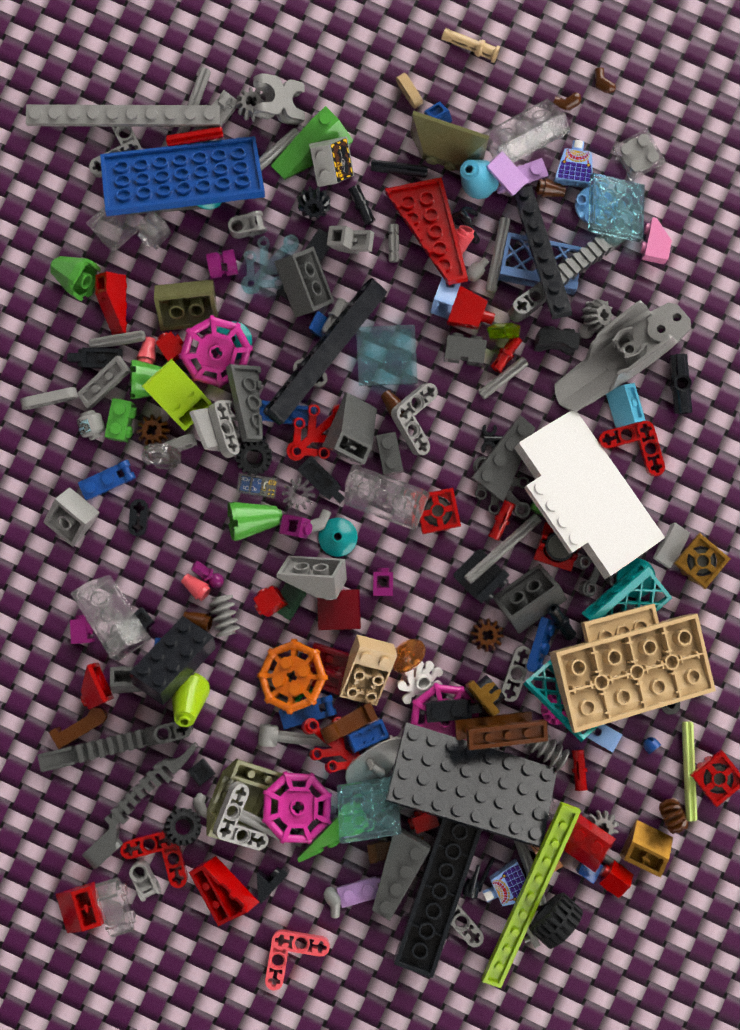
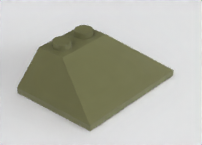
(446, 142)
(256, 779)

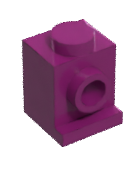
(295, 526)
(386, 590)
(80, 630)

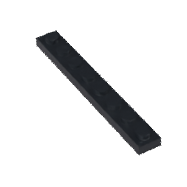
(542, 253)

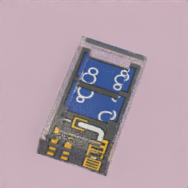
(257, 485)

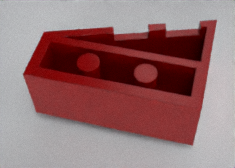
(222, 891)

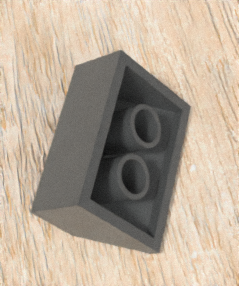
(304, 282)
(529, 598)

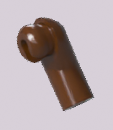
(602, 83)
(568, 103)

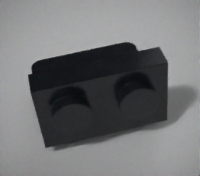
(487, 583)

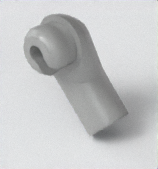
(333, 901)

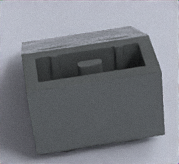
(352, 429)

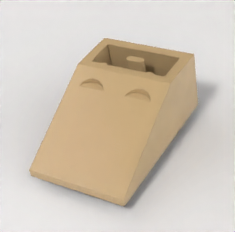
(367, 670)

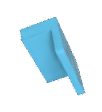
(625, 405)

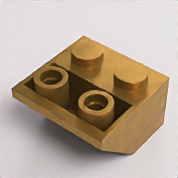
(647, 848)

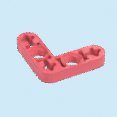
(282, 949)

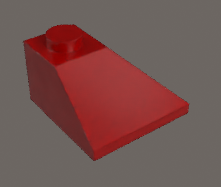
(95, 687)

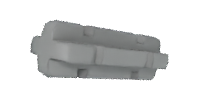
(393, 242)

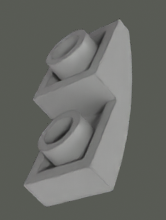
(671, 547)

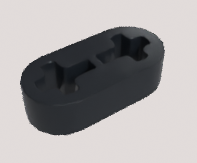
(133, 517)

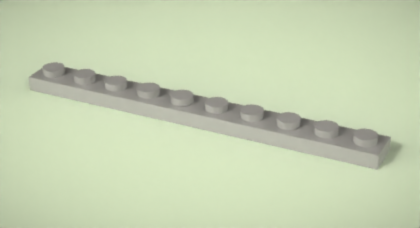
(124, 115)

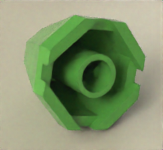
(75, 275)

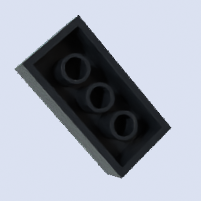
(172, 660)

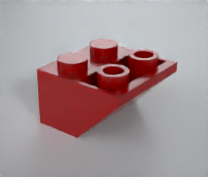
(80, 908)

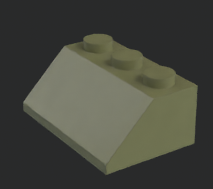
(184, 304)

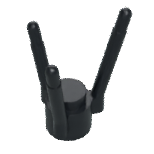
(472, 885)

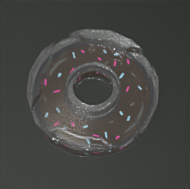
(161, 455)

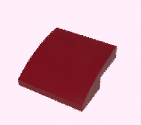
(340, 612)
(334, 664)

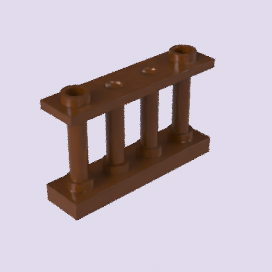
(501, 730)

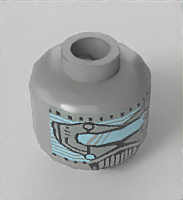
(90, 425)

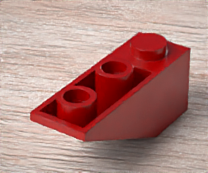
(111, 295)

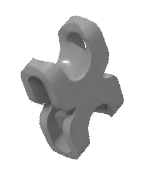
(278, 99)

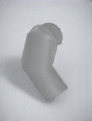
(320, 523)
(199, 805)

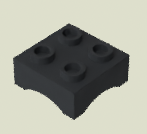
(564, 341)

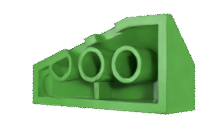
(297, 154)
(328, 837)

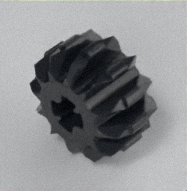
(314, 203)

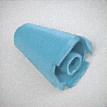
(477, 180)

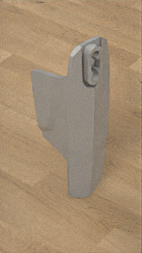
(622, 352)

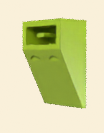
(176, 393)

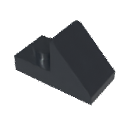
(266, 886)

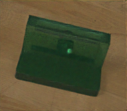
(294, 599)

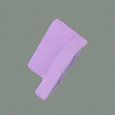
(507, 173)

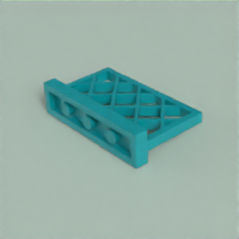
(619, 591)
(555, 708)

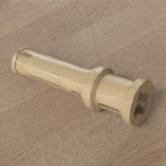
(479, 47)

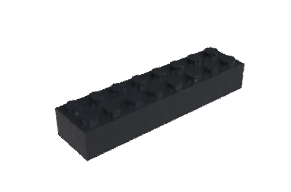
(436, 897)

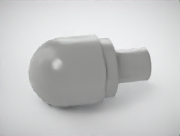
(477, 270)

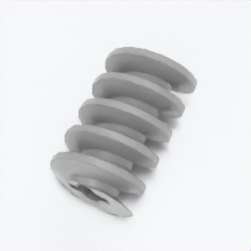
(224, 615)
(550, 752)

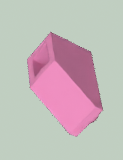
(657, 243)

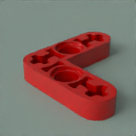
(637, 435)
(166, 850)

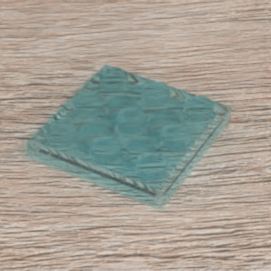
(616, 207)
(386, 355)
(365, 813)

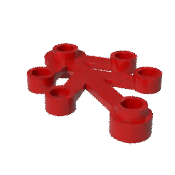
(313, 435)
(337, 747)

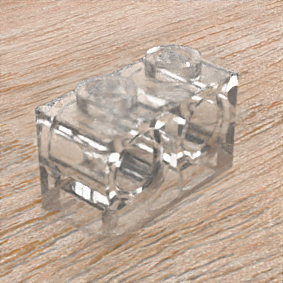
(152, 230)

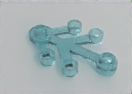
(266, 266)

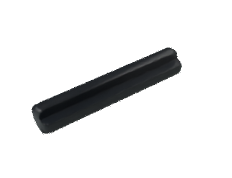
(399, 168)

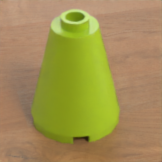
(190, 699)

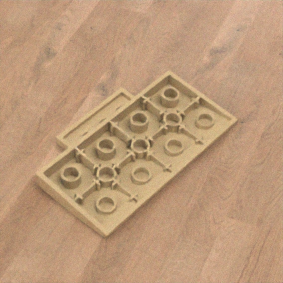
(631, 666)

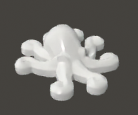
(419, 680)

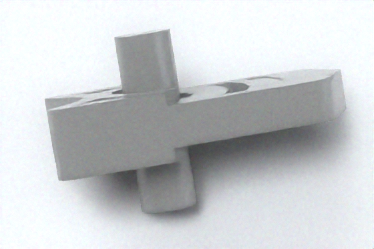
(531, 937)

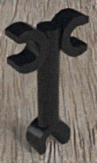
(490, 438)

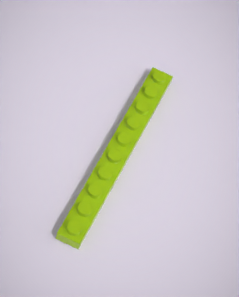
(531, 894)

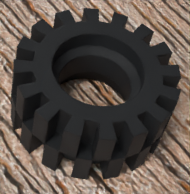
(251, 468)
(171, 832)

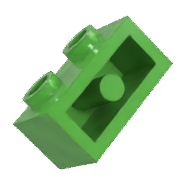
(120, 420)

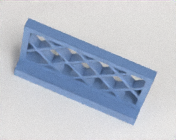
(527, 277)

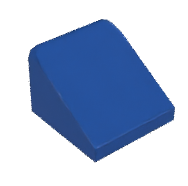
(439, 111)
(317, 324)
(588, 873)

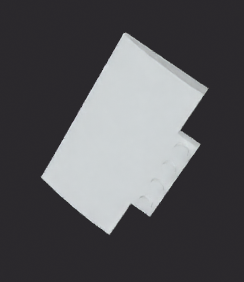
(586, 495)

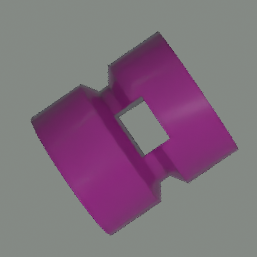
(215, 262)

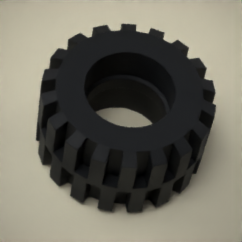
(556, 920)

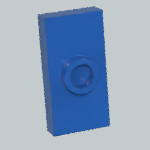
(367, 736)

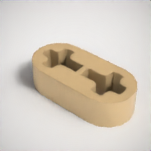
(409, 90)

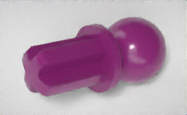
(215, 580)

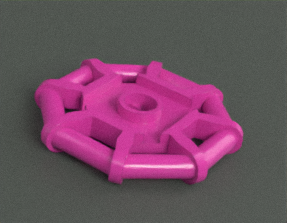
(209, 342)
(437, 689)
(289, 799)

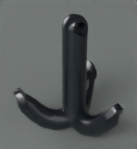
(466, 219)

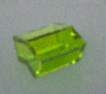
(503, 331)

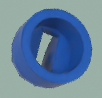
(651, 744)

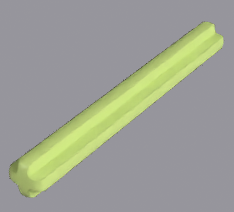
(689, 767)

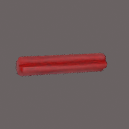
(194, 136)

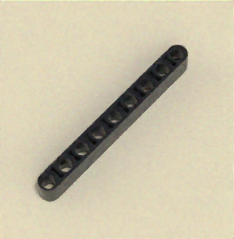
(325, 351)

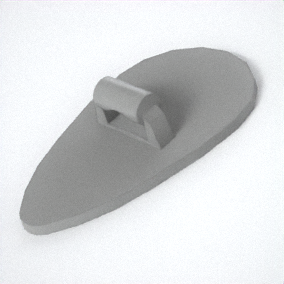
(374, 762)

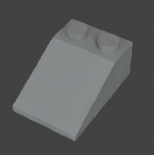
(205, 429)
(315, 575)

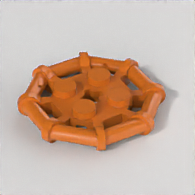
(281, 679)

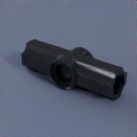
(680, 371)

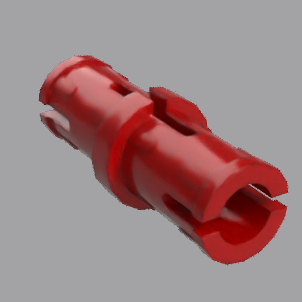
(505, 354)
(501, 520)
(579, 770)

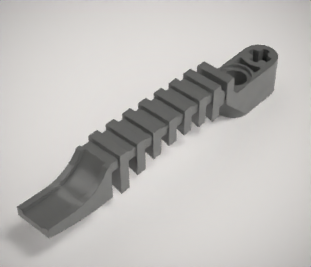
(587, 255)
(110, 745)
(110, 841)

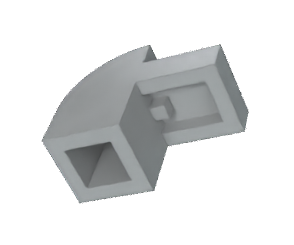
(350, 241)

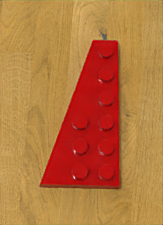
(429, 218)

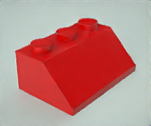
(588, 843)

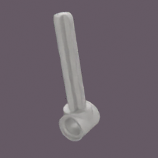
(270, 735)

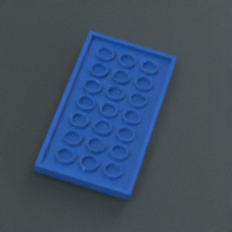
(181, 176)

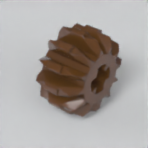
(145, 431)
(486, 642)
(673, 815)

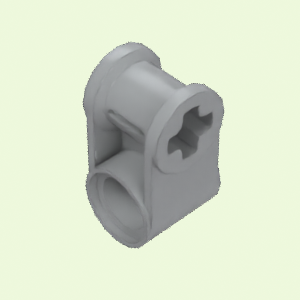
(248, 225)
(145, 884)

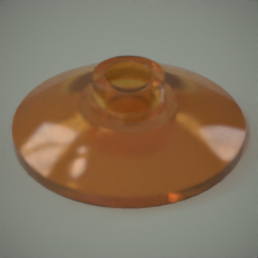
(409, 655)

